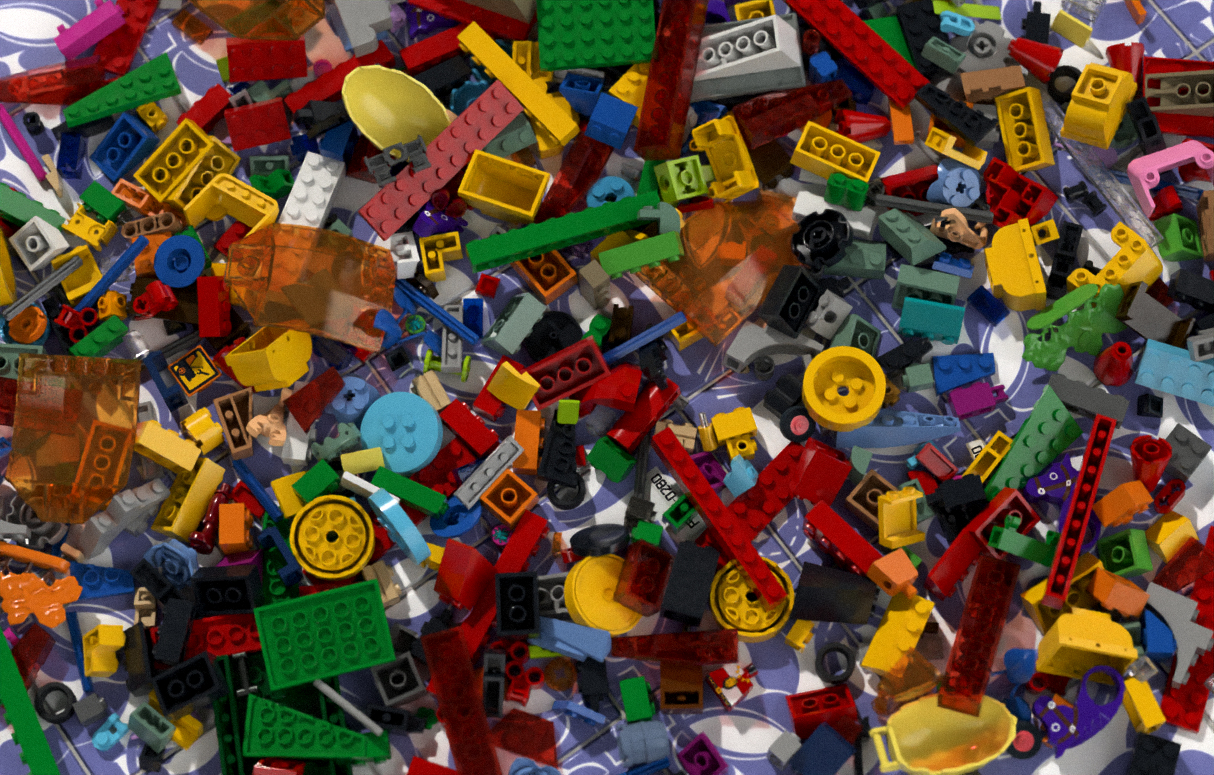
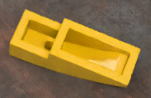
(990, 456)

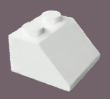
(38, 243)

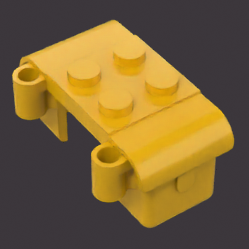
(727, 158)

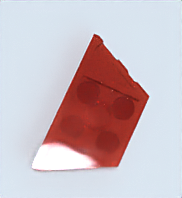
(526, 737)

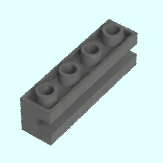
(1088, 401)

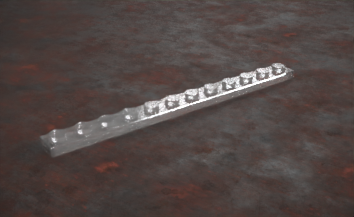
(1096, 170)

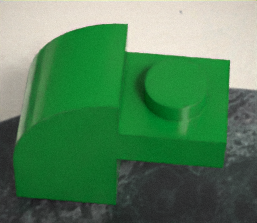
(275, 185)

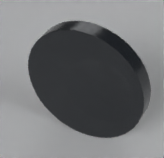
(552, 334)
(600, 540)

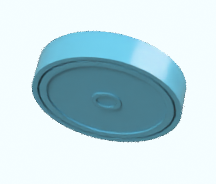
(404, 429)
(399, 526)

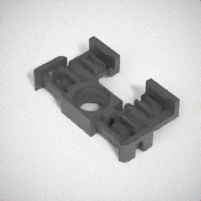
(412, 150)

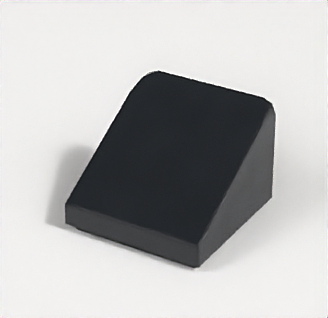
(1150, 406)
(150, 759)

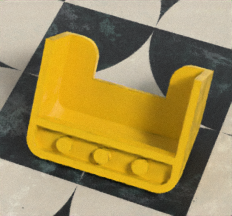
(1129, 265)

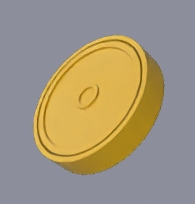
(590, 595)

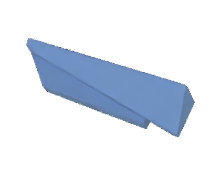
(573, 640)

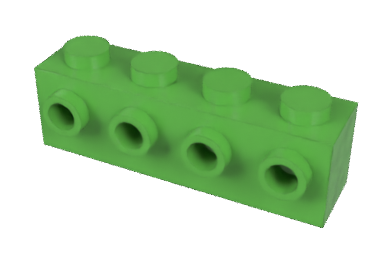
(642, 254)

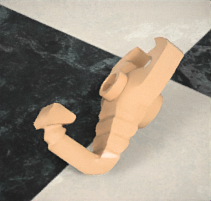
(958, 229)
(272, 422)

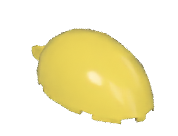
(392, 107)
(943, 741)

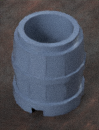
(642, 742)

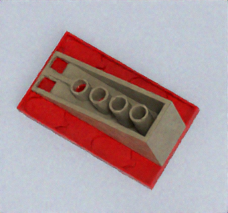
(503, 17)
(1180, 95)

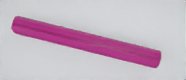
(21, 144)

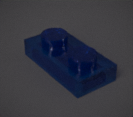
(988, 306)
(473, 315)

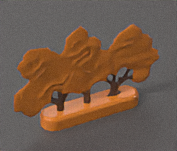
(30, 594)

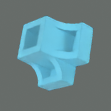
(741, 477)

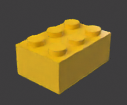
(165, 447)

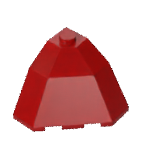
(1015, 196)
(614, 391)

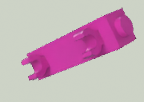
(89, 29)

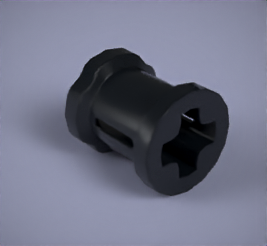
(31, 125)
(1075, 192)
(1094, 204)

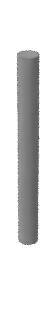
(348, 707)

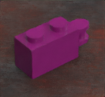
(975, 400)

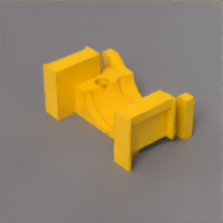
(89, 229)

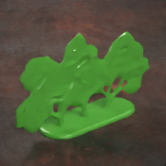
(1081, 329)

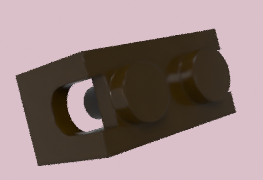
(621, 325)

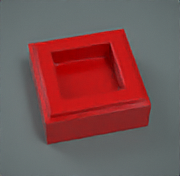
(487, 286)

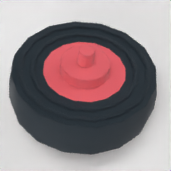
(797, 424)
(1026, 742)

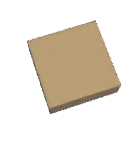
(72, 553)

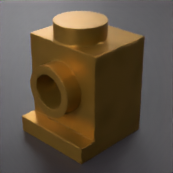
(893, 396)

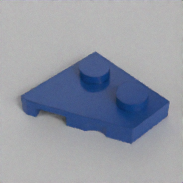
(575, 711)

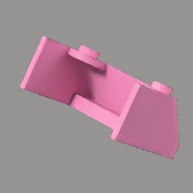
(1145, 170)

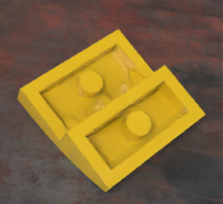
(526, 56)
(513, 387)
(287, 499)

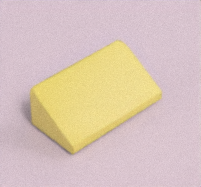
(1071, 28)
(362, 461)

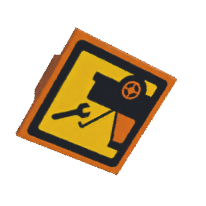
(194, 371)

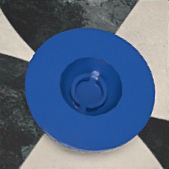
(179, 261)
(456, 520)

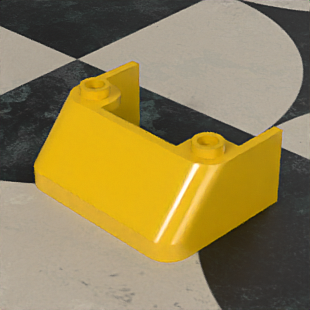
(232, 197)

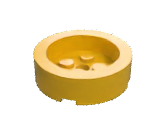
(8, 285)
(843, 368)
(336, 559)
(733, 610)

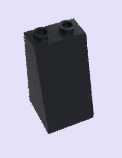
(689, 583)
(834, 596)

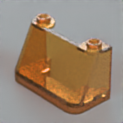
(906, 682)

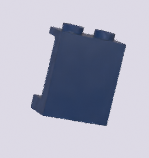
(173, 395)
(292, 572)
(822, 753)

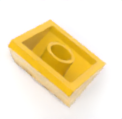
(1169, 535)

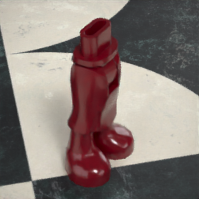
(441, 197)
(204, 541)

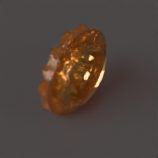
(561, 684)

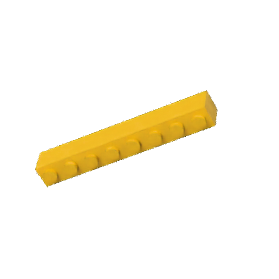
(519, 84)

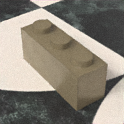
(595, 285)

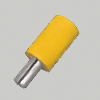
(707, 434)

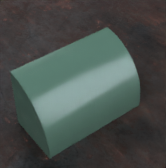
(859, 461)
(151, 727)

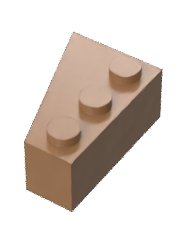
(985, 85)
(1205, 218)
(234, 414)

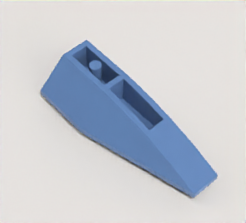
(898, 429)

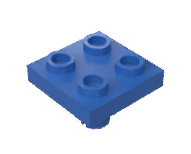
(949, 265)

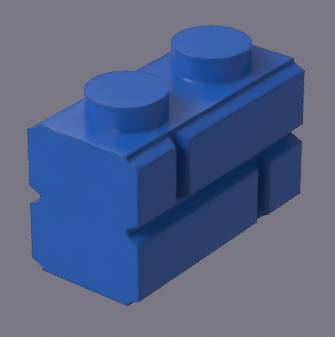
(821, 68)

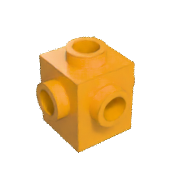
(112, 304)

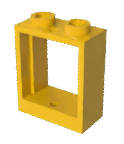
(1141, 706)

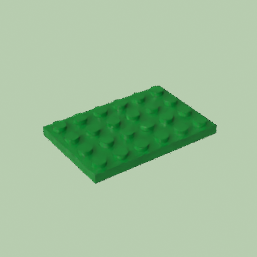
(594, 33)
(324, 635)

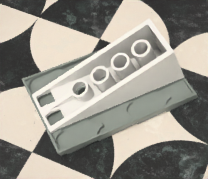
(749, 58)

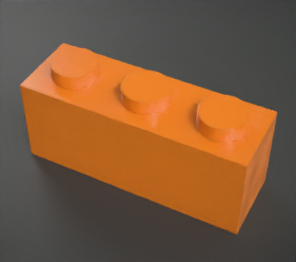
(528, 435)

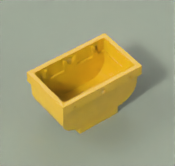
(1098, 105)
(503, 188)
(1013, 269)
(271, 358)
(1085, 641)

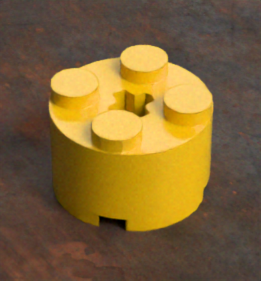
(203, 430)

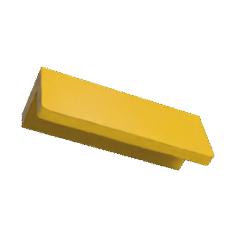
(187, 728)

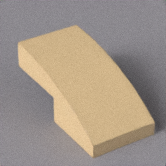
(53, 177)
(145, 608)

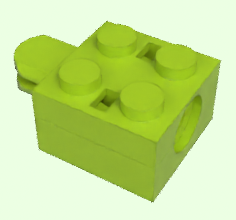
(683, 179)

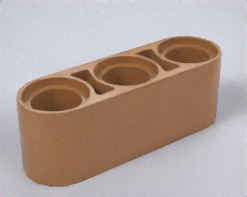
(143, 226)

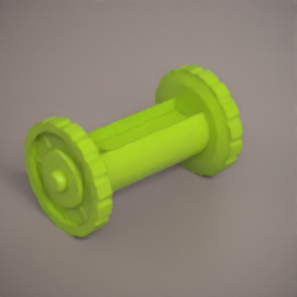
(434, 363)

